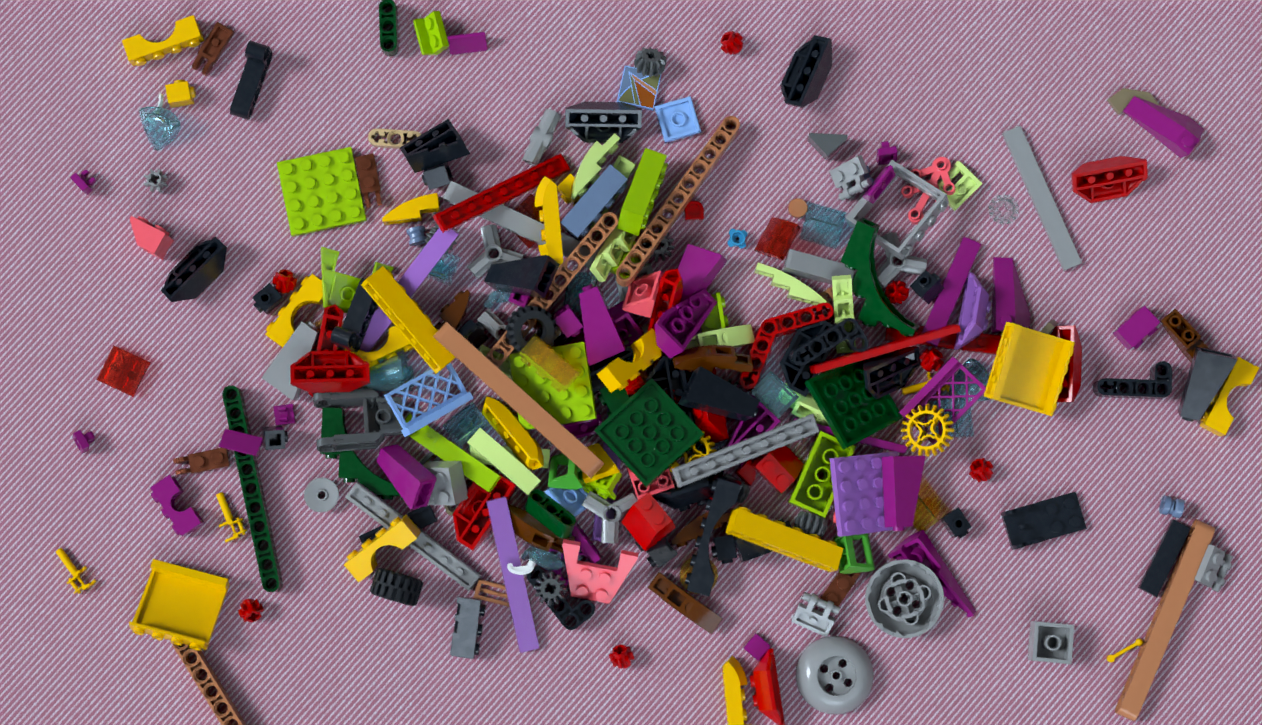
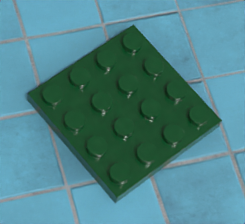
(849, 406)
(649, 432)

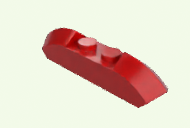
(668, 295)
(331, 318)

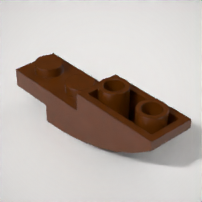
(455, 313)
(1182, 334)
(713, 356)
(693, 530)
(534, 532)
(685, 603)

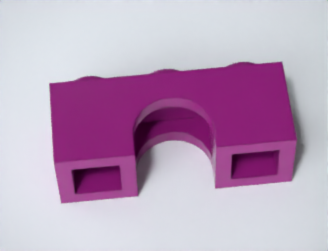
(165, 493)

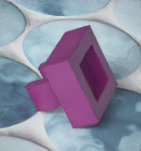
(886, 153)
(82, 183)
(284, 414)
(82, 441)

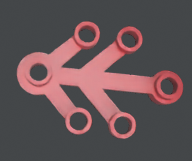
(937, 173)

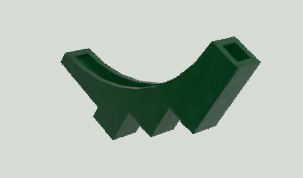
(877, 307)
(349, 463)

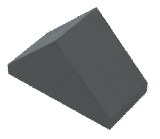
(826, 143)

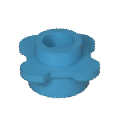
(737, 233)

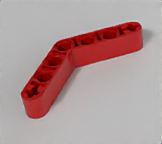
(780, 330)

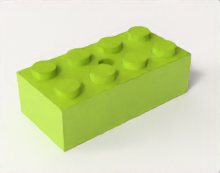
(643, 192)
(811, 492)

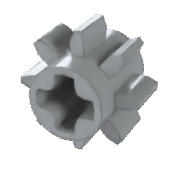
(151, 179)

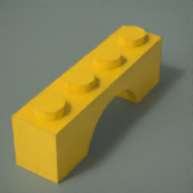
(186, 34)
(283, 327)
(395, 343)
(619, 371)
(1217, 417)
(399, 534)

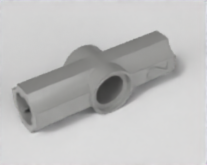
(541, 137)
(493, 325)

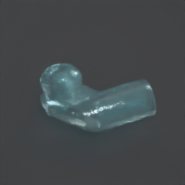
(496, 297)

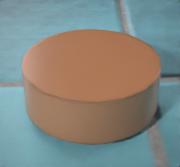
(797, 208)

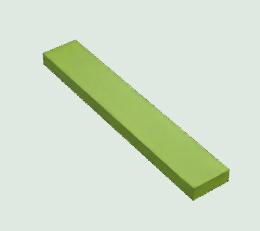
(450, 452)

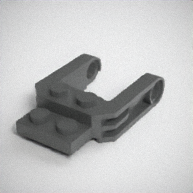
(377, 417)

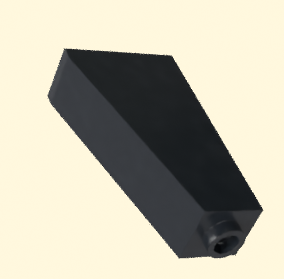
(523, 276)
(1204, 380)
(715, 395)

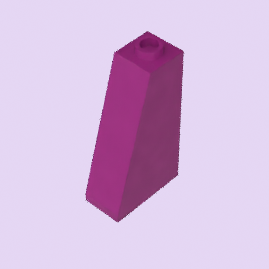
(698, 269)
(599, 327)
(407, 475)
(901, 489)

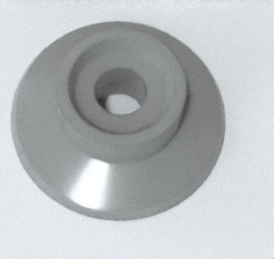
(312, 493)

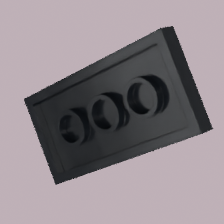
(1043, 520)

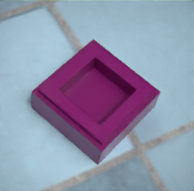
(756, 647)

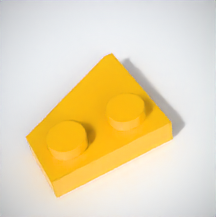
(609, 467)

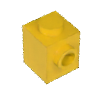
(180, 93)
(565, 189)

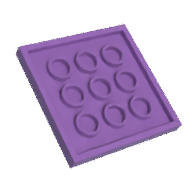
(859, 493)

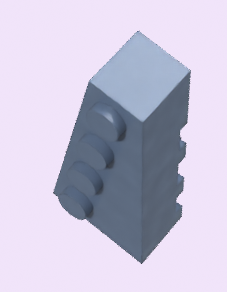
(594, 202)

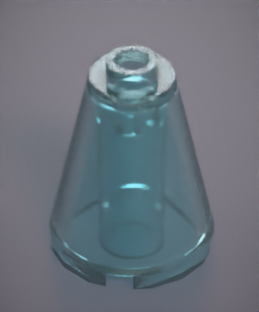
(391, 374)

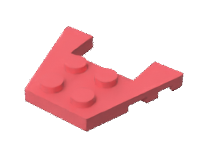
(595, 580)

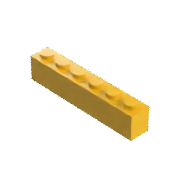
(407, 318)
(784, 540)

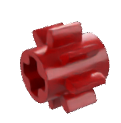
(731, 42)
(284, 281)
(897, 292)
(931, 360)
(634, 385)
(981, 470)
(250, 610)
(621, 656)

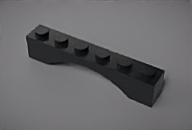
(724, 497)

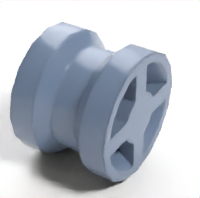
(416, 235)

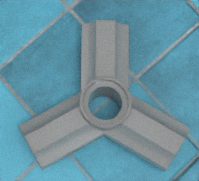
(491, 242)
(909, 264)
(599, 506)

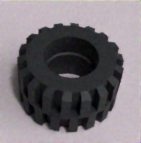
(521, 316)
(396, 587)

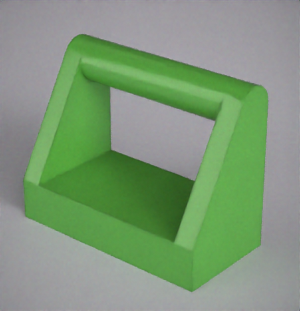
(571, 480)
(848, 560)

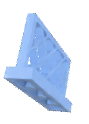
(432, 414)

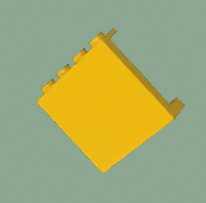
(1029, 369)
(180, 605)

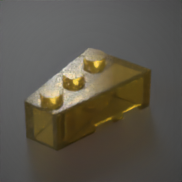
(549, 364)

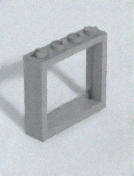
(864, 206)

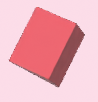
(642, 294)

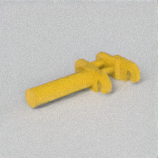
(917, 387)
(229, 518)
(74, 571)

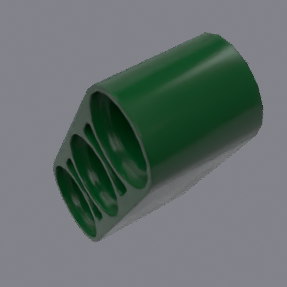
(388, 36)
(550, 513)

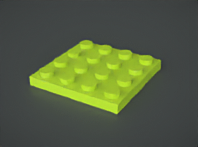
(321, 191)
(566, 407)

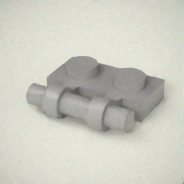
(848, 172)
(1209, 567)
(814, 619)

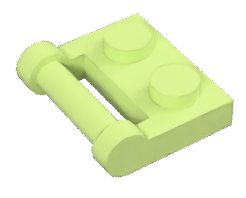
(964, 187)

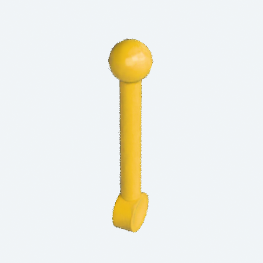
(1110, 658)

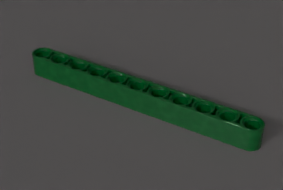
(258, 496)

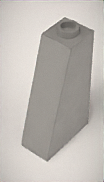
(814, 267)
(300, 343)

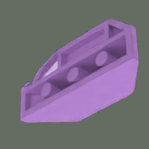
(972, 312)

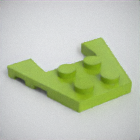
(336, 286)

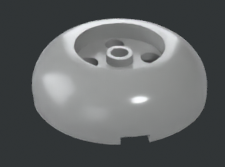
(926, 590)
(812, 681)

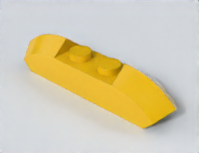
(547, 198)
(513, 433)
(732, 679)

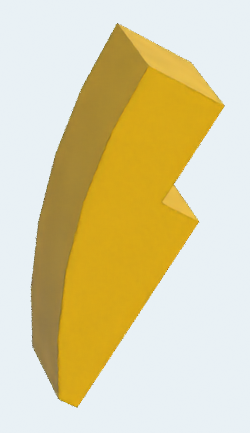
(412, 210)

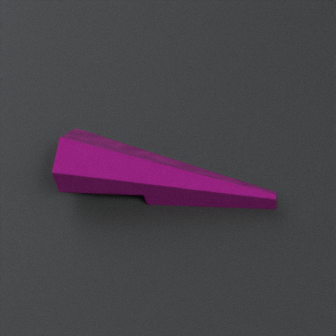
(920, 549)

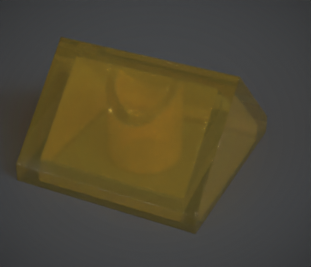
(929, 508)

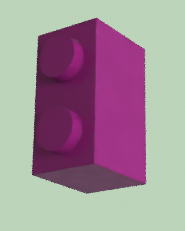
(568, 321)
(1136, 328)

